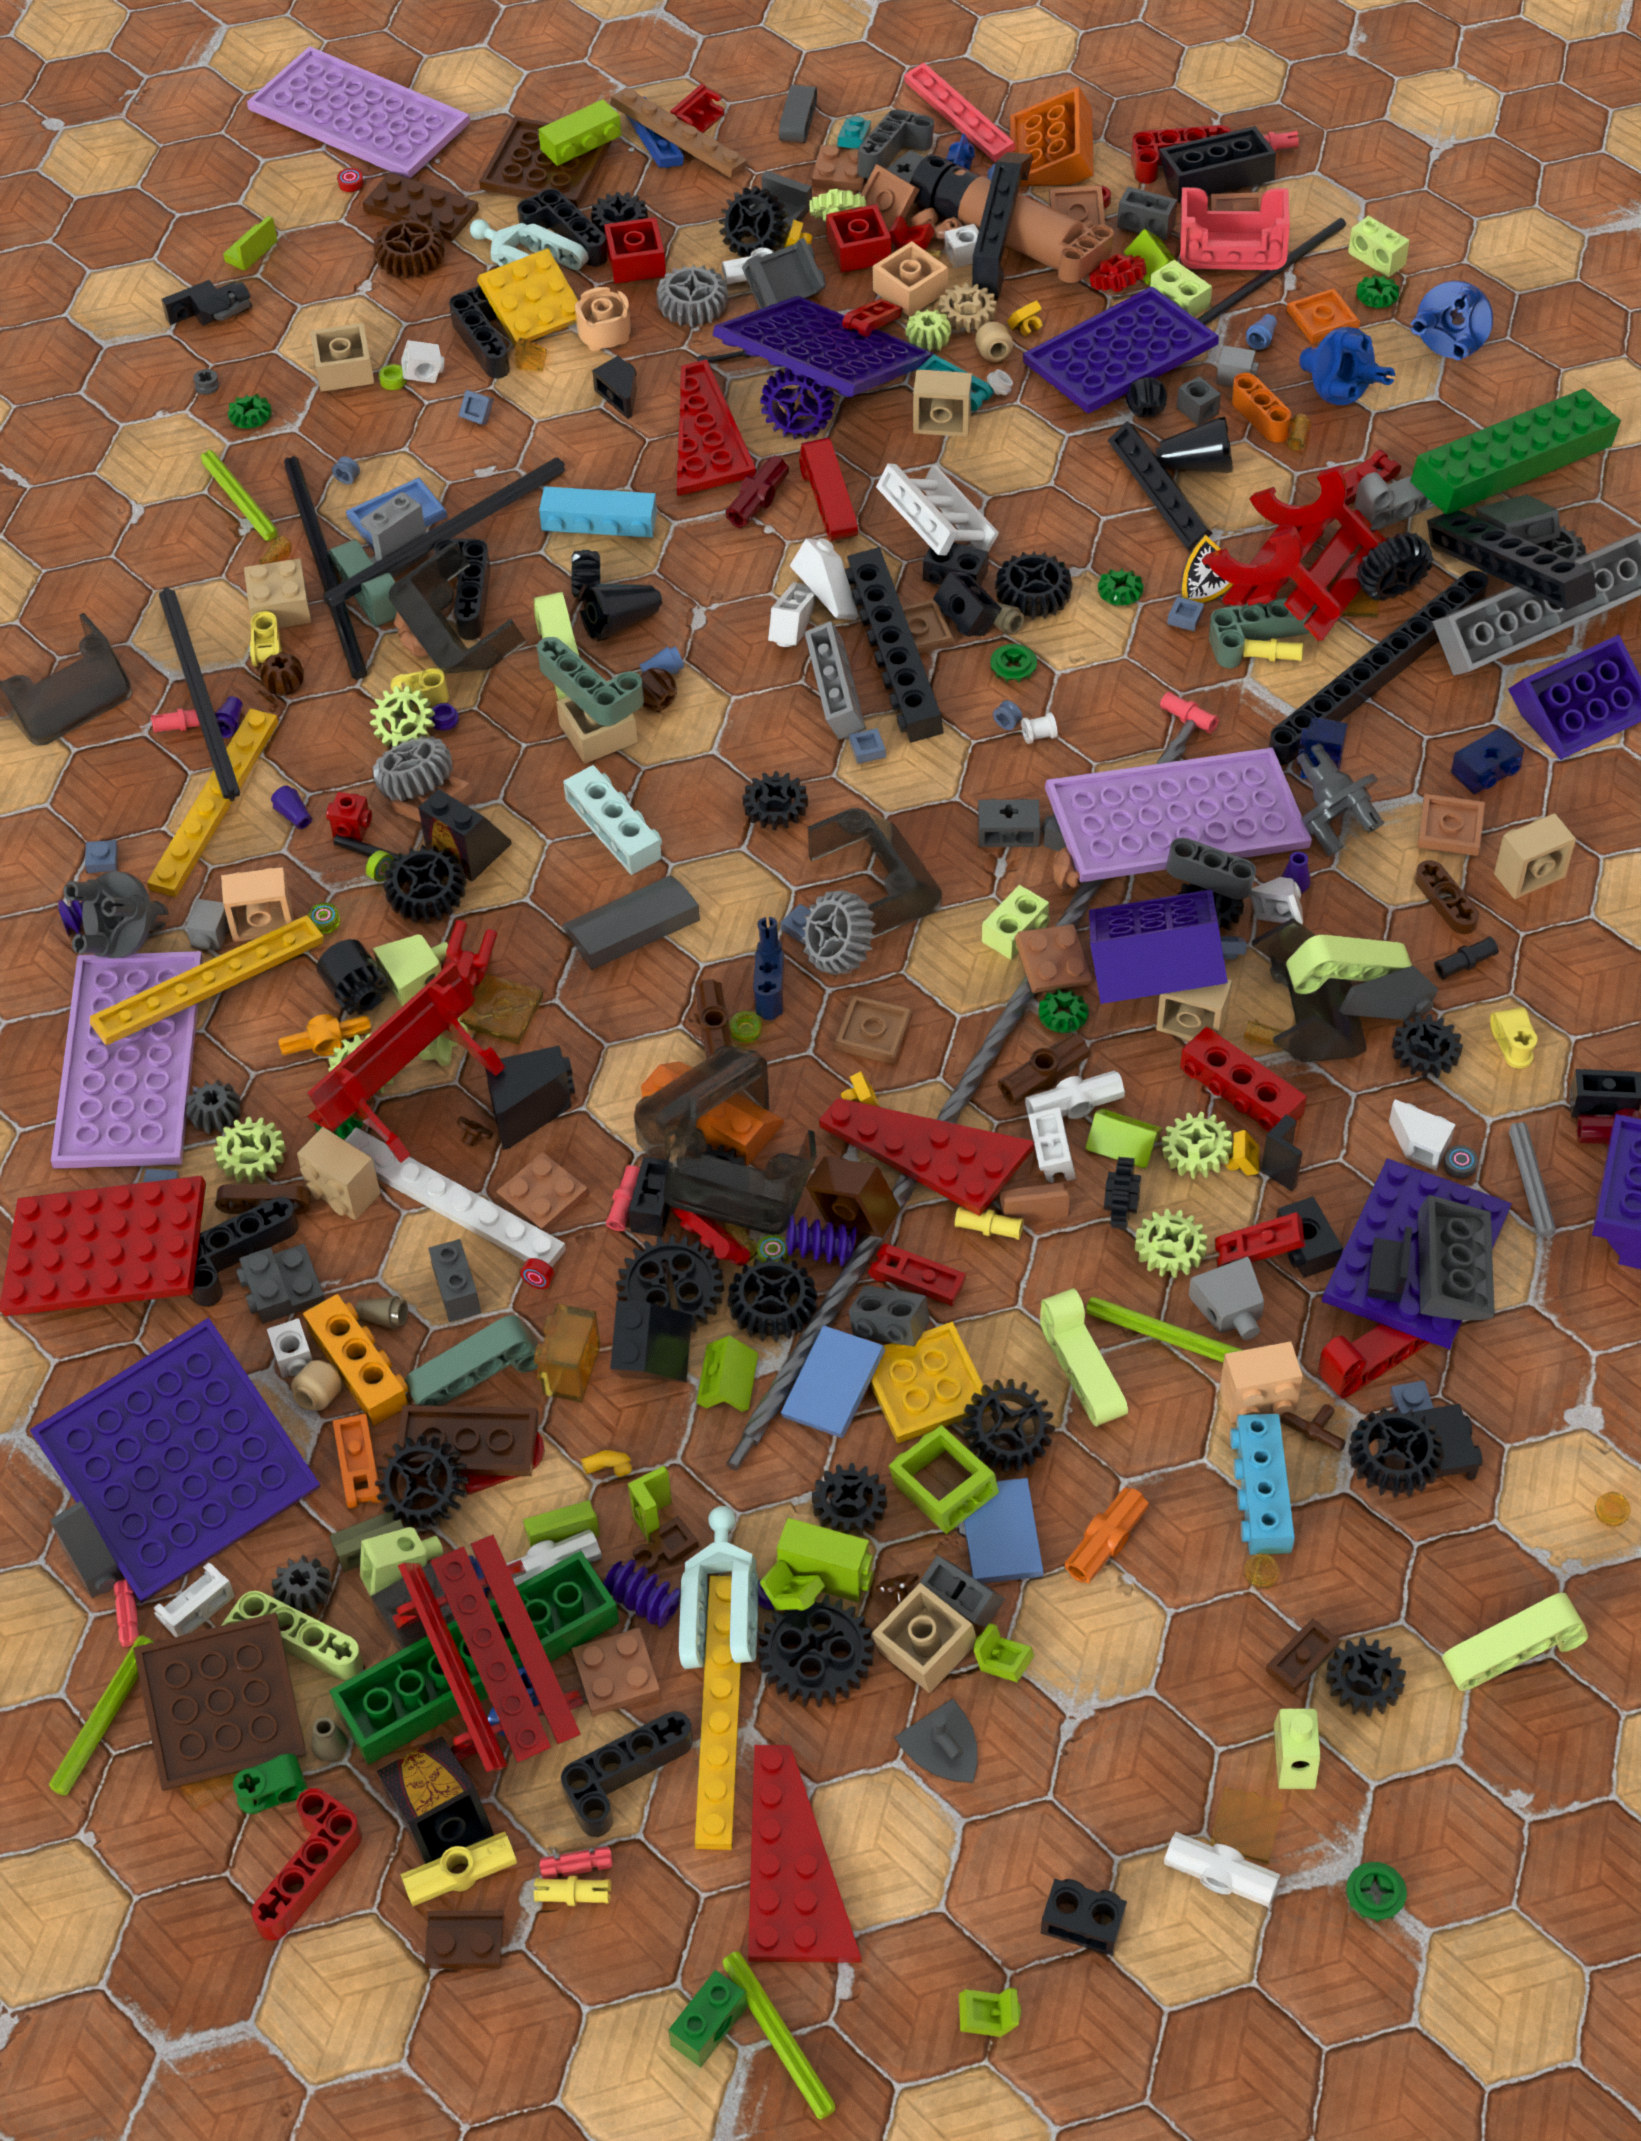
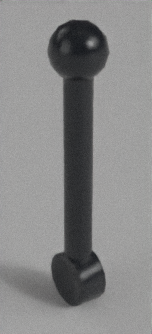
(723, 356)

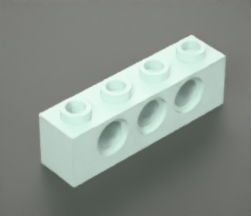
(613, 819)

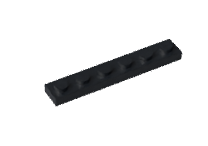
(1159, 486)

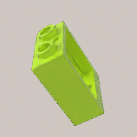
(962, 1500)

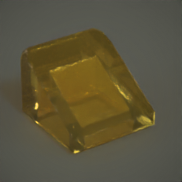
(529, 356)

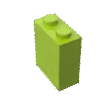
(836, 1557)

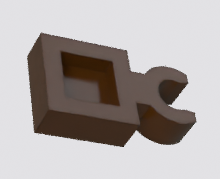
(669, 1543)

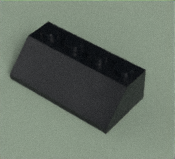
(1219, 162)

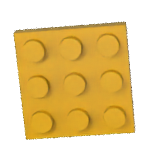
(530, 296)
(925, 1383)

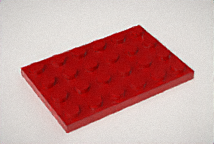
(103, 1246)

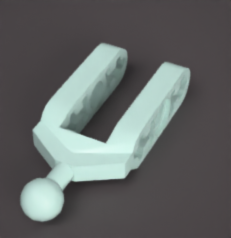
(532, 237)
(713, 1559)

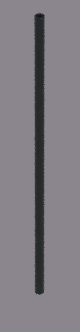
(1267, 275)

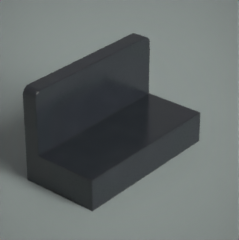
(1280, 1157)
(1389, 1267)

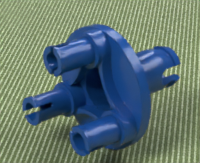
(1444, 326)
(1344, 366)

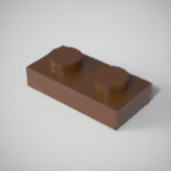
(1302, 1655)

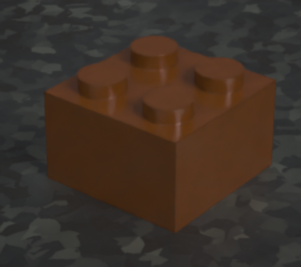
(853, 1196)

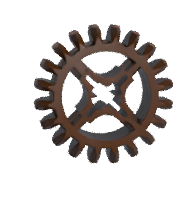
(409, 247)

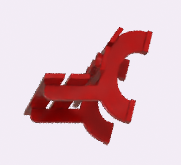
(1290, 543)
(390, 1049)
(490, 1654)

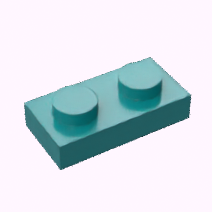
(854, 132)

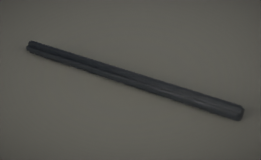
(445, 531)
(324, 566)
(199, 695)

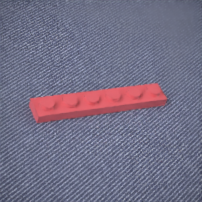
(959, 112)

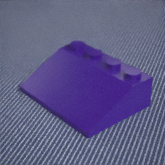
(1582, 698)

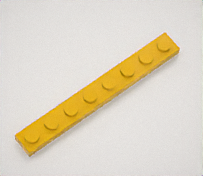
(210, 806)
(206, 980)
(718, 1725)

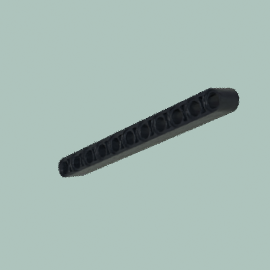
(1376, 666)

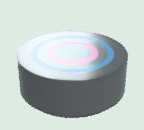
(1460, 1162)

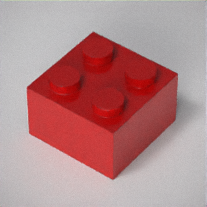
(858, 237)
(635, 250)

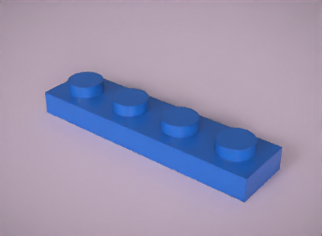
(662, 151)

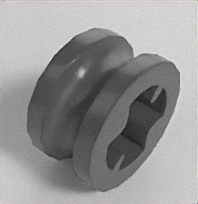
(206, 381)

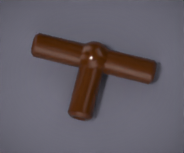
(1314, 1430)

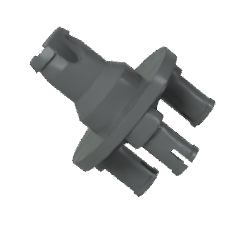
(1334, 795)
(114, 914)

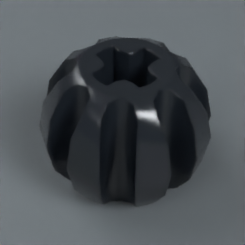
(1146, 397)

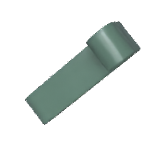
(374, 598)
(1256, 622)
(601, 700)
(473, 1361)

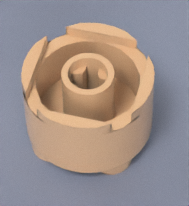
(603, 318)

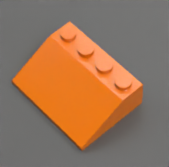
(1058, 137)

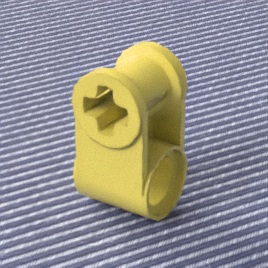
(264, 637)
(429, 682)
(1514, 1036)

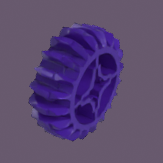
(820, 411)

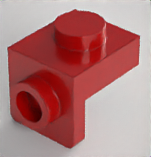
(902, 234)

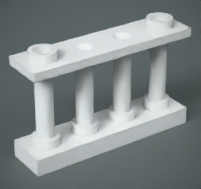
(926, 519)

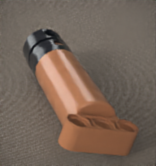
(1034, 228)

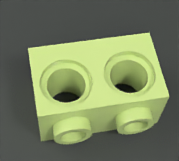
(1378, 246)
(1182, 287)
(1017, 913)

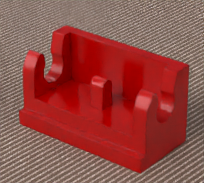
(699, 108)

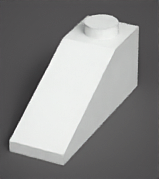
(825, 576)
(791, 615)
(1277, 900)

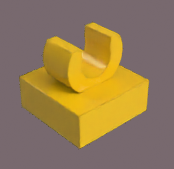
(795, 234)
(1025, 316)
(861, 1092)
(1245, 1154)

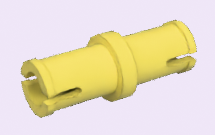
(1273, 650)
(989, 1223)
(572, 1890)

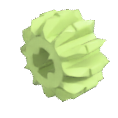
(928, 330)

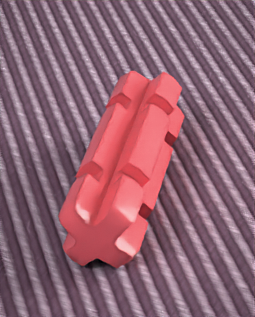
(126, 1613)
(575, 1862)

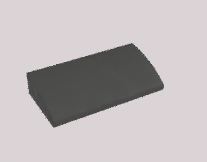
(632, 921)
(1455, 1260)

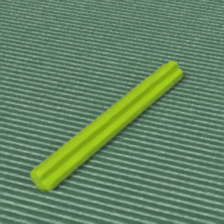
(239, 495)
(1159, 1329)
(97, 1722)
(779, 2036)

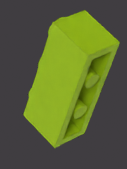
(580, 132)

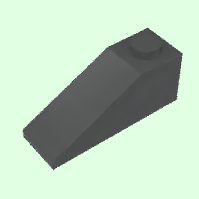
(1391, 996)
(86, 1550)

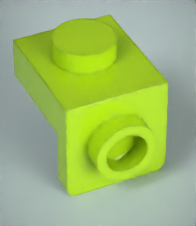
(790, 1591)
(1000, 1655)
(989, 2012)

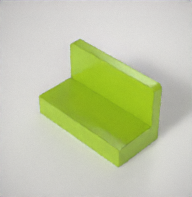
(252, 245)
(1152, 250)
(1123, 1137)
(727, 1374)
(647, 1497)
(561, 1523)

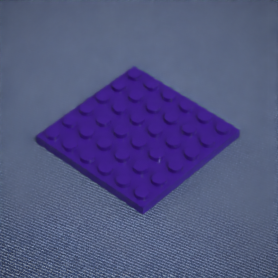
(817, 346)
(175, 1459)

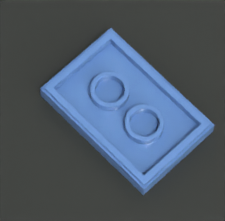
(416, 489)
(833, 1381)
(1004, 1536)

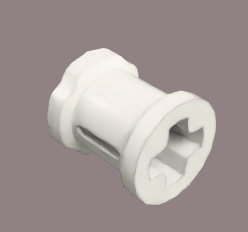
(1039, 728)

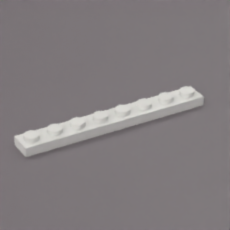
(458, 1203)

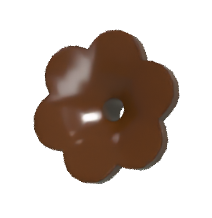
(473, 1130)
(898, 1586)

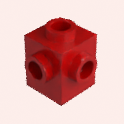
(349, 815)

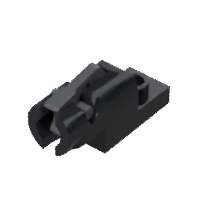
(207, 302)

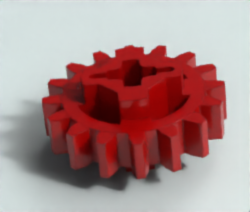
(1118, 272)

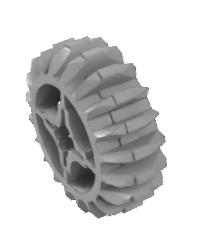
(692, 295)
(412, 768)
(838, 932)

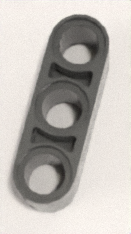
(798, 113)
(1210, 868)

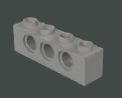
(835, 680)

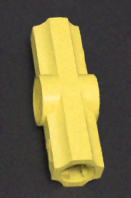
(436, 1879)

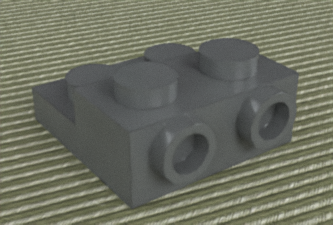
(279, 1282)

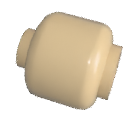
(994, 342)
(316, 1385)

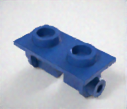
(961, 153)

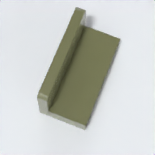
(348, 1541)

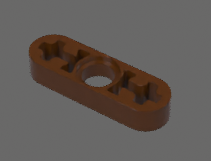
(1447, 909)
(243, 1197)

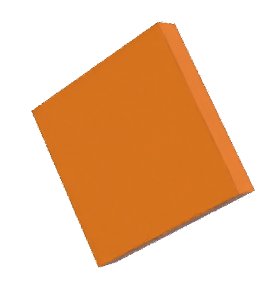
(1321, 314)

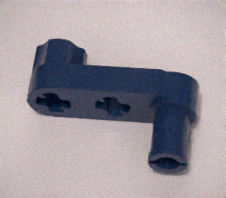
(768, 971)

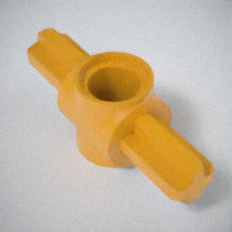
(324, 1035)

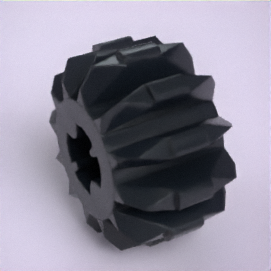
(584, 569)

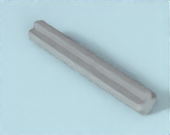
(1532, 1179)

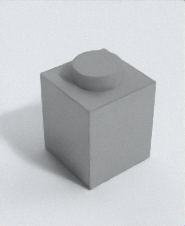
(1233, 362)
(207, 925)

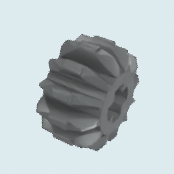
(213, 1106)
(311, 1575)

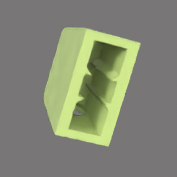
(409, 965)
(385, 1552)
(1297, 1741)

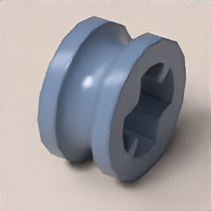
(346, 470)
(1007, 715)

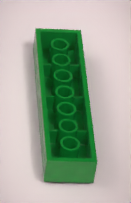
(1514, 451)
(409, 1689)

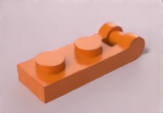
(356, 1459)

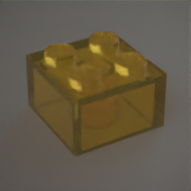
(568, 1352)

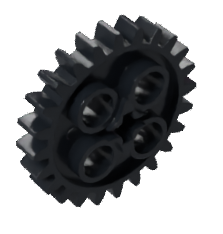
(700, 1278)
(834, 1673)

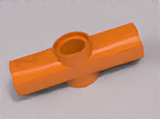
(1106, 1535)

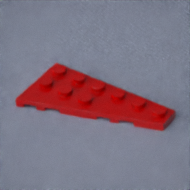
(708, 437)
(944, 1156)
(793, 1891)

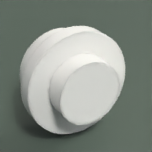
(1000, 382)

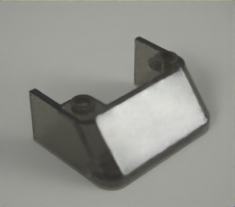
(423, 596)
(70, 695)
(908, 884)
(1320, 1028)
(711, 1083)
(732, 1190)

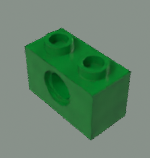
(708, 2018)

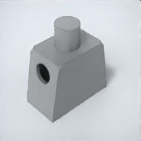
(1230, 1298)

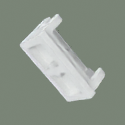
(1051, 1144)
(196, 1603)

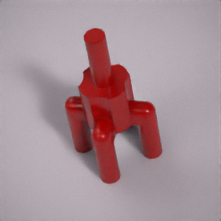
(470, 965)

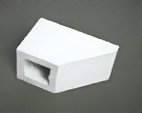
(1420, 1134)

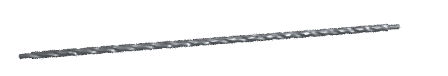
(905, 1185)

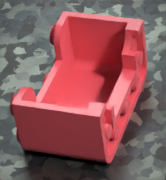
(1234, 237)

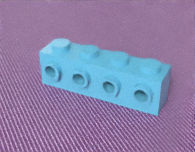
(598, 512)
(1263, 1484)

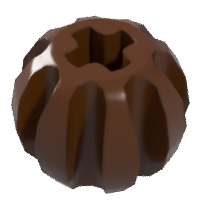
(282, 674)
(658, 689)

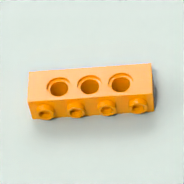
(377, 1399)

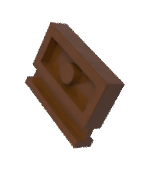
(464, 1940)

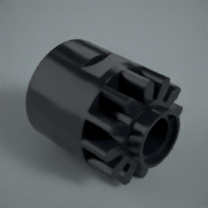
(352, 976)

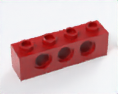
(1258, 1083)

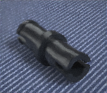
(1466, 957)

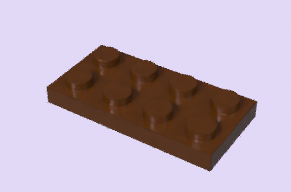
(406, 198)
(488, 1438)

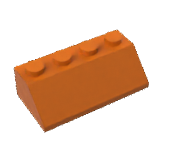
(732, 1123)

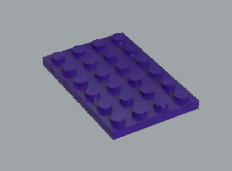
(1118, 347)
(1388, 1210)

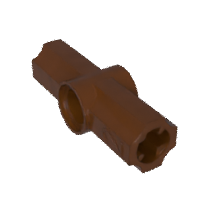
(712, 1012)
(1032, 1077)

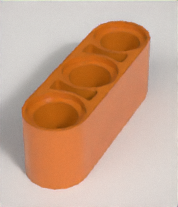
(1261, 407)

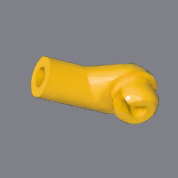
(605, 1459)

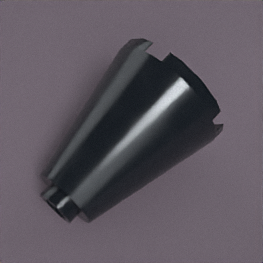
(1198, 449)
(616, 607)

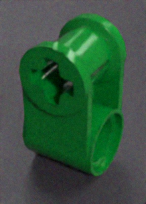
(273, 1782)

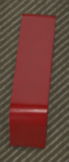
(1146, 147)
(821, 468)
(1353, 1365)
(301, 1870)

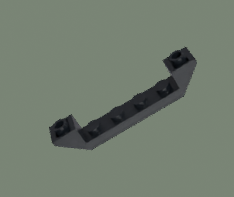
(996, 220)

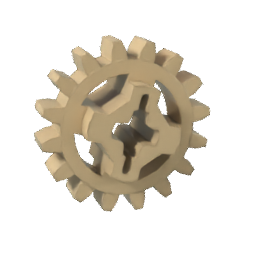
(967, 307)

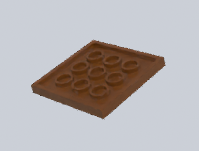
(524, 170)
(219, 1701)

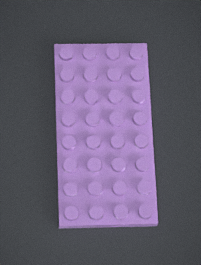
(359, 112)
(1130, 816)
(131, 1096)

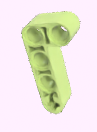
(554, 621)
(1343, 958)
(1079, 1357)
(303, 1631)
(1516, 1641)

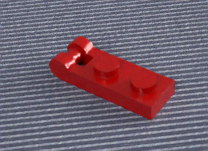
(871, 316)
(1378, 459)
(714, 1237)
(1261, 1240)
(917, 1274)

